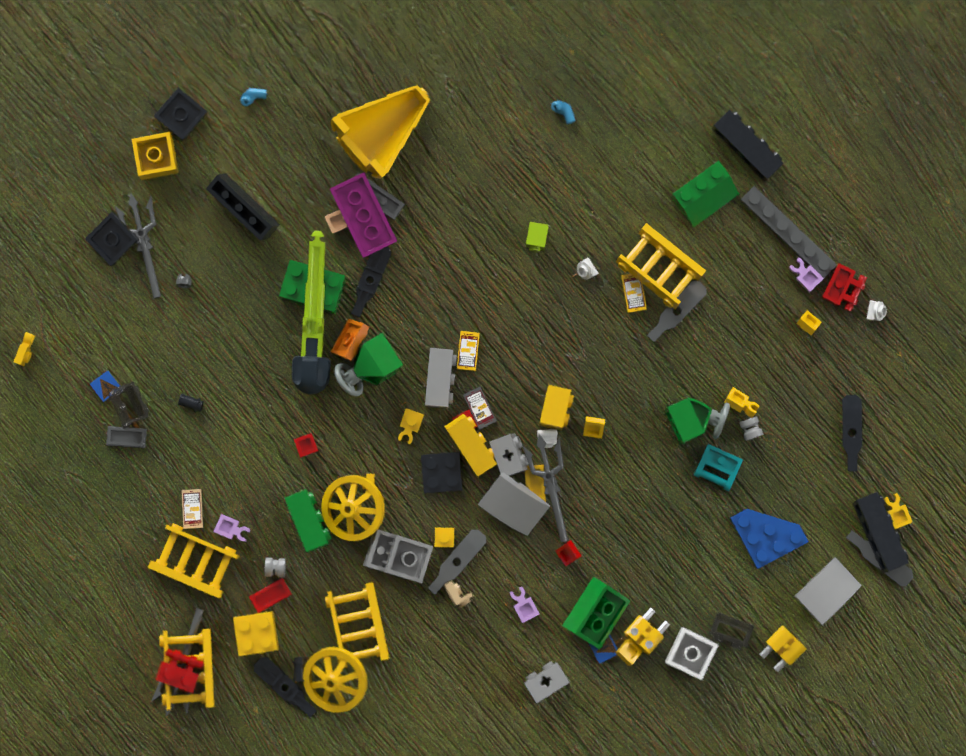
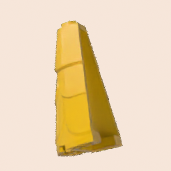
(380, 129)

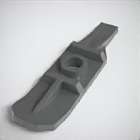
(689, 299)
(464, 552)
(901, 575)

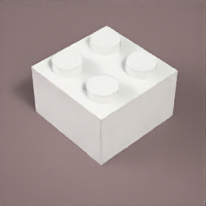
(691, 653)

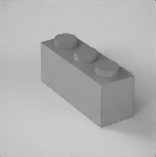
(440, 378)

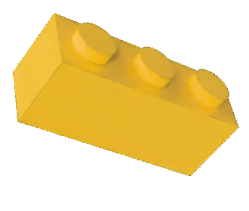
(471, 444)

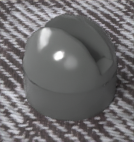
(183, 282)

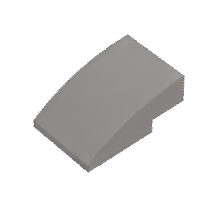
(514, 504)
(398, 555)
(827, 591)

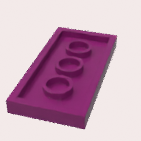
(363, 215)

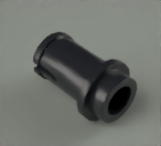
(190, 402)
(299, 664)

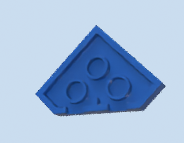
(767, 536)

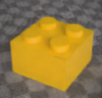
(155, 156)
(555, 408)
(256, 633)

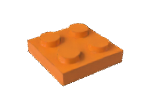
(350, 339)

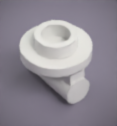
(586, 269)
(876, 311)
(549, 436)

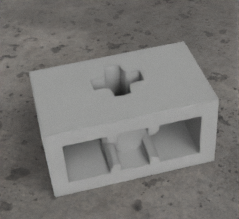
(502, 447)
(540, 691)

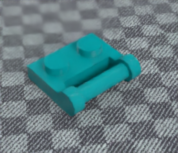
(721, 461)

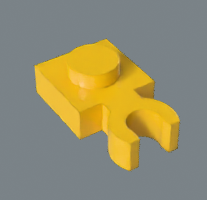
(23, 354)
(740, 402)
(411, 422)
(898, 513)

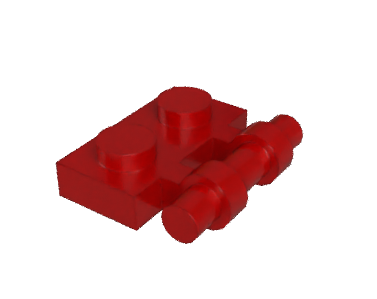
(839, 284)
(176, 676)

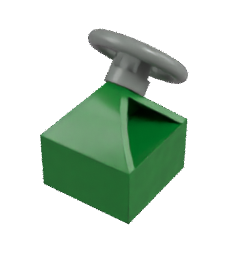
(373, 363)
(691, 418)

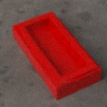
(270, 595)

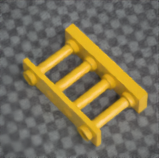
(663, 248)
(196, 579)
(372, 612)
(204, 677)

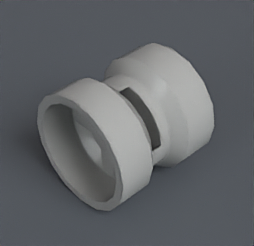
(753, 432)
(275, 567)

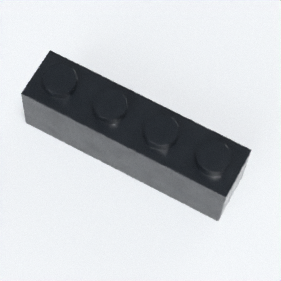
(747, 145)
(242, 206)
(880, 532)

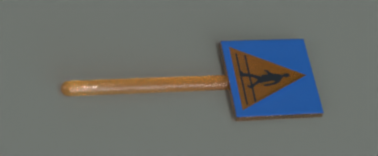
(104, 385)
(608, 649)

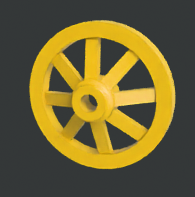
(356, 508)
(337, 679)

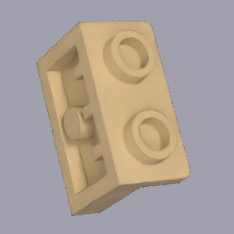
(454, 593)

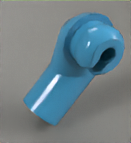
(251, 94)
(564, 109)

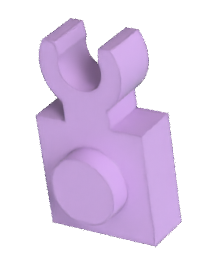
(808, 278)
(228, 527)
(525, 608)

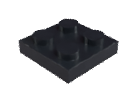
(180, 114)
(111, 239)
(441, 472)

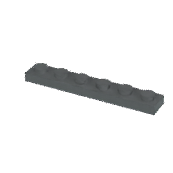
(788, 232)

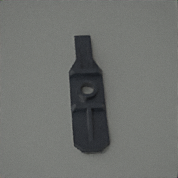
(374, 268)
(852, 420)
(276, 678)

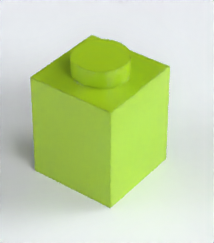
(536, 236)

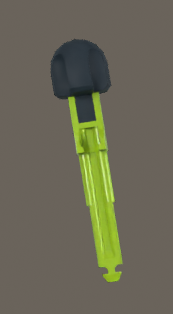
(310, 369)

